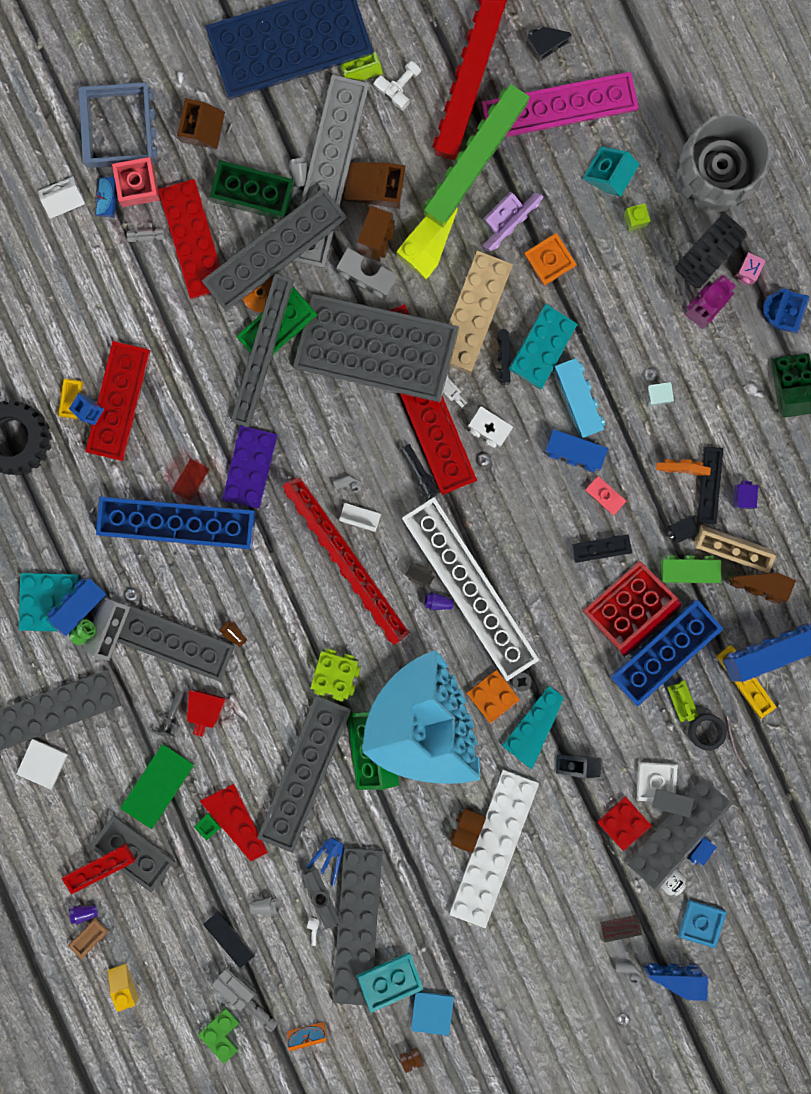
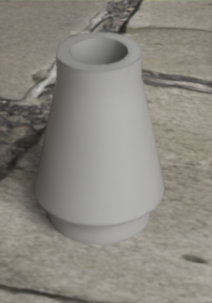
(299, 171)
(265, 907)

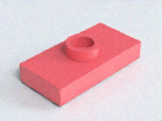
(605, 495)

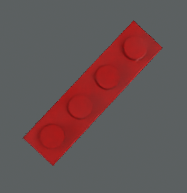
(98, 869)

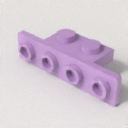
(506, 216)

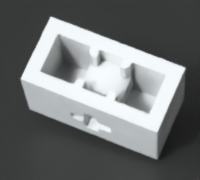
(486, 418)

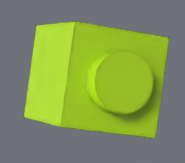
(636, 217)

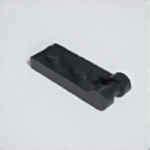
(504, 356)

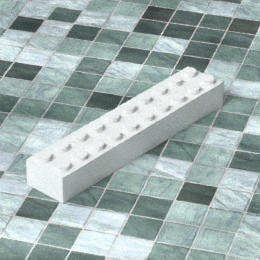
(470, 589)

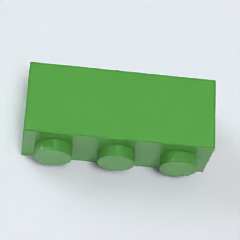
(690, 570)

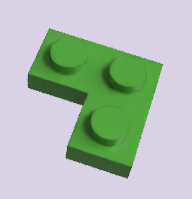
(216, 1037)

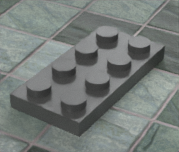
(150, 861)

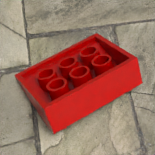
(632, 608)

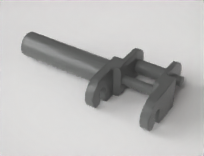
(170, 716)

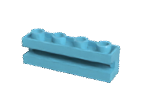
(578, 398)

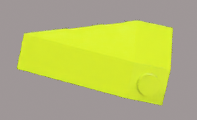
(425, 246)

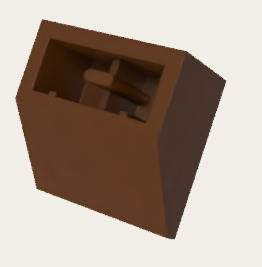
(200, 124)

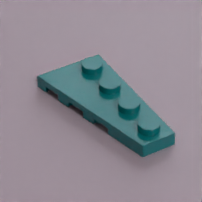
(531, 732)

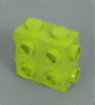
(335, 675)

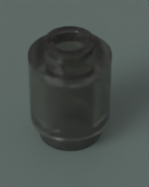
(419, 575)

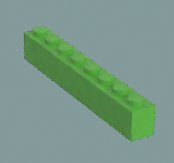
(476, 156)

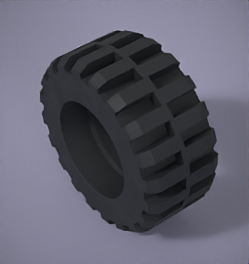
(711, 251)
(38, 438)

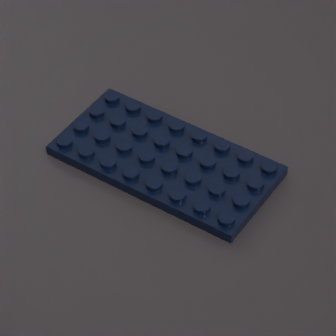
(286, 42)

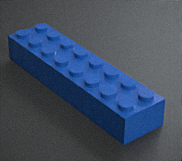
(176, 523)

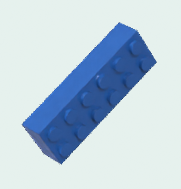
(666, 652)
(769, 655)

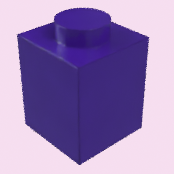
(746, 495)

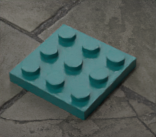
(39, 595)

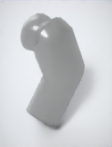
(348, 482)
(631, 971)

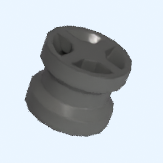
(519, 683)

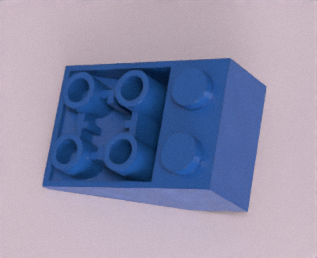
(686, 982)

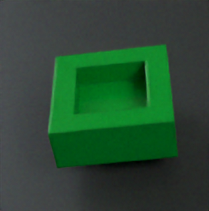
(207, 826)

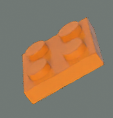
(550, 259)
(493, 696)

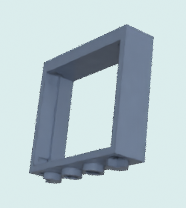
(88, 92)

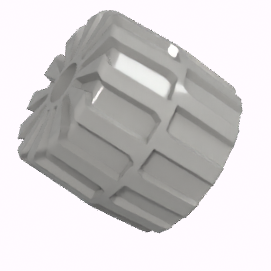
(736, 146)

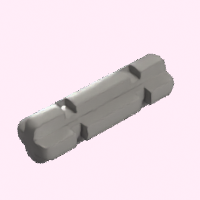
(145, 235)
(260, 1015)

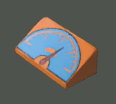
(306, 1036)

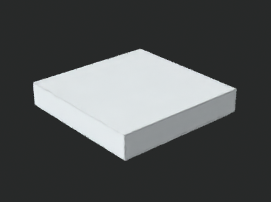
(42, 764)
(655, 776)

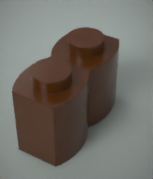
(467, 830)

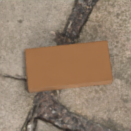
(88, 938)

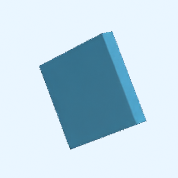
(702, 923)
(432, 1013)

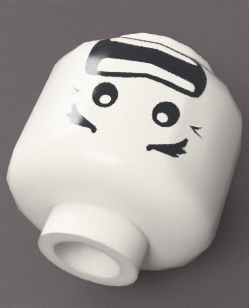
(674, 884)

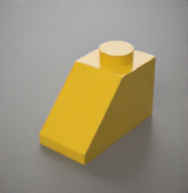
(122, 988)

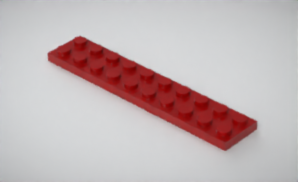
(439, 439)
(344, 557)

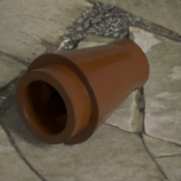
(232, 633)

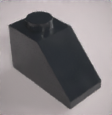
(546, 41)
(578, 766)

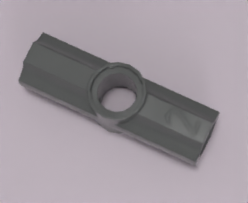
(325, 909)

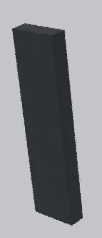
(710, 486)

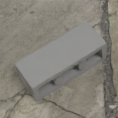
(108, 626)

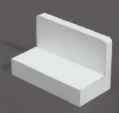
(61, 197)
(360, 517)

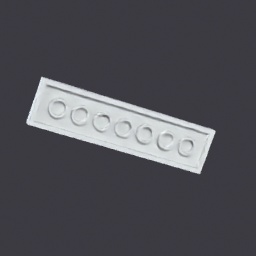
(494, 848)

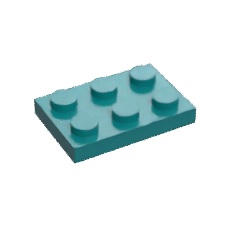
(389, 982)

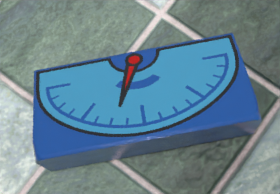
(106, 197)

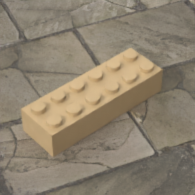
(477, 307)

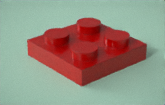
(624, 823)

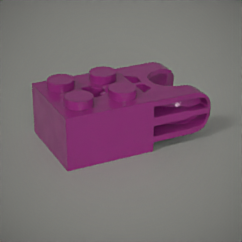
(712, 300)

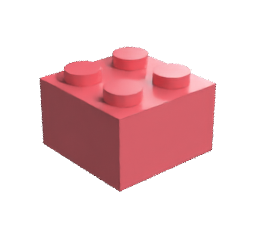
(136, 182)

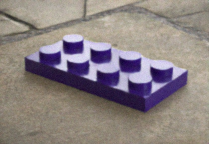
(250, 467)

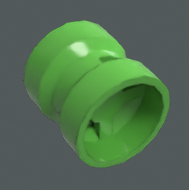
(82, 632)

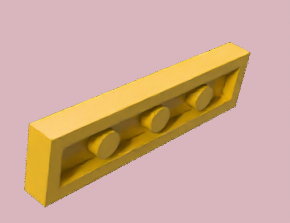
(750, 689)

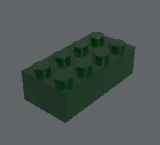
(252, 190)

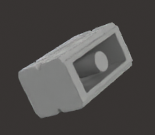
(233, 988)

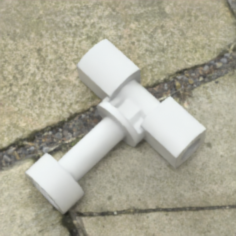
(395, 89)

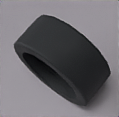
(721, 734)

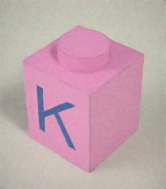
(749, 269)

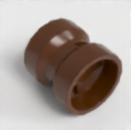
(412, 1060)

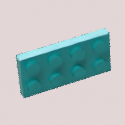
(543, 346)

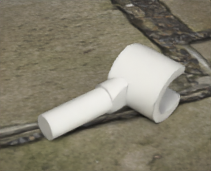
(313, 925)

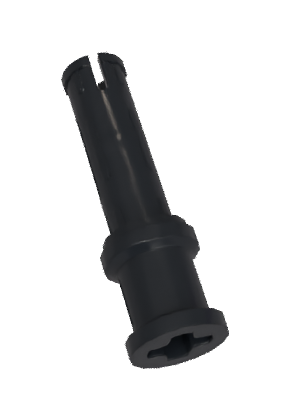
(407, 451)

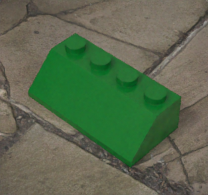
(367, 773)

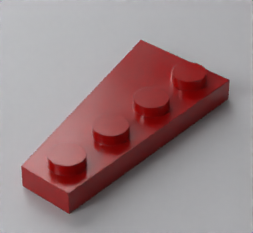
(233, 816)

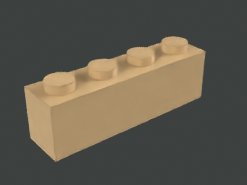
(734, 548)

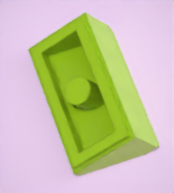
(362, 68)

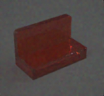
(190, 480)

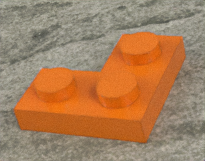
(684, 466)

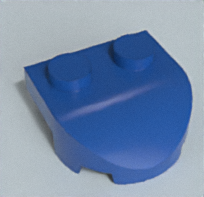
(786, 310)

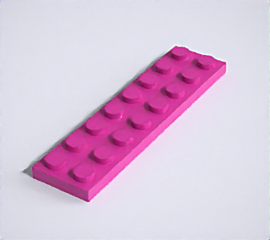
(574, 103)

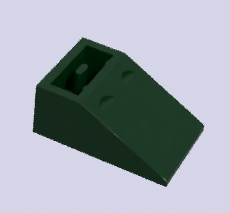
(792, 384)

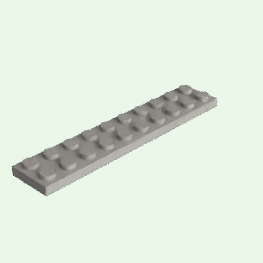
(333, 152)

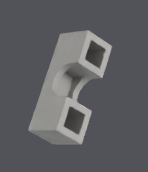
(380, 283)

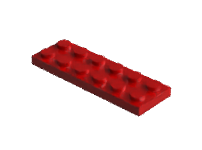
(190, 235)
(119, 399)

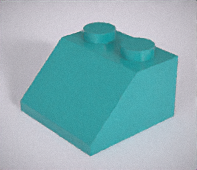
(611, 170)

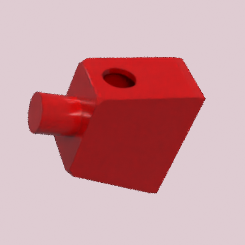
(204, 710)

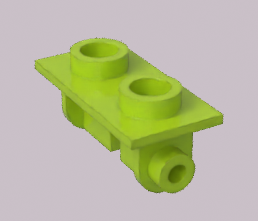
(682, 701)

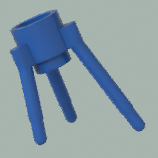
(332, 848)

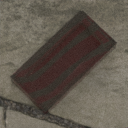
(621, 928)

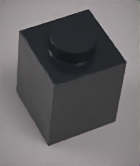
(682, 530)

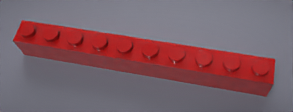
(469, 78)

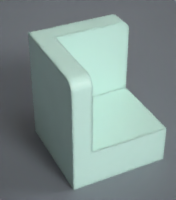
(660, 394)

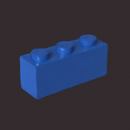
(575, 451)
(75, 606)

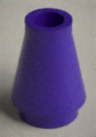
(437, 602)
(80, 914)

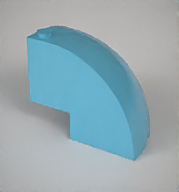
(423, 726)

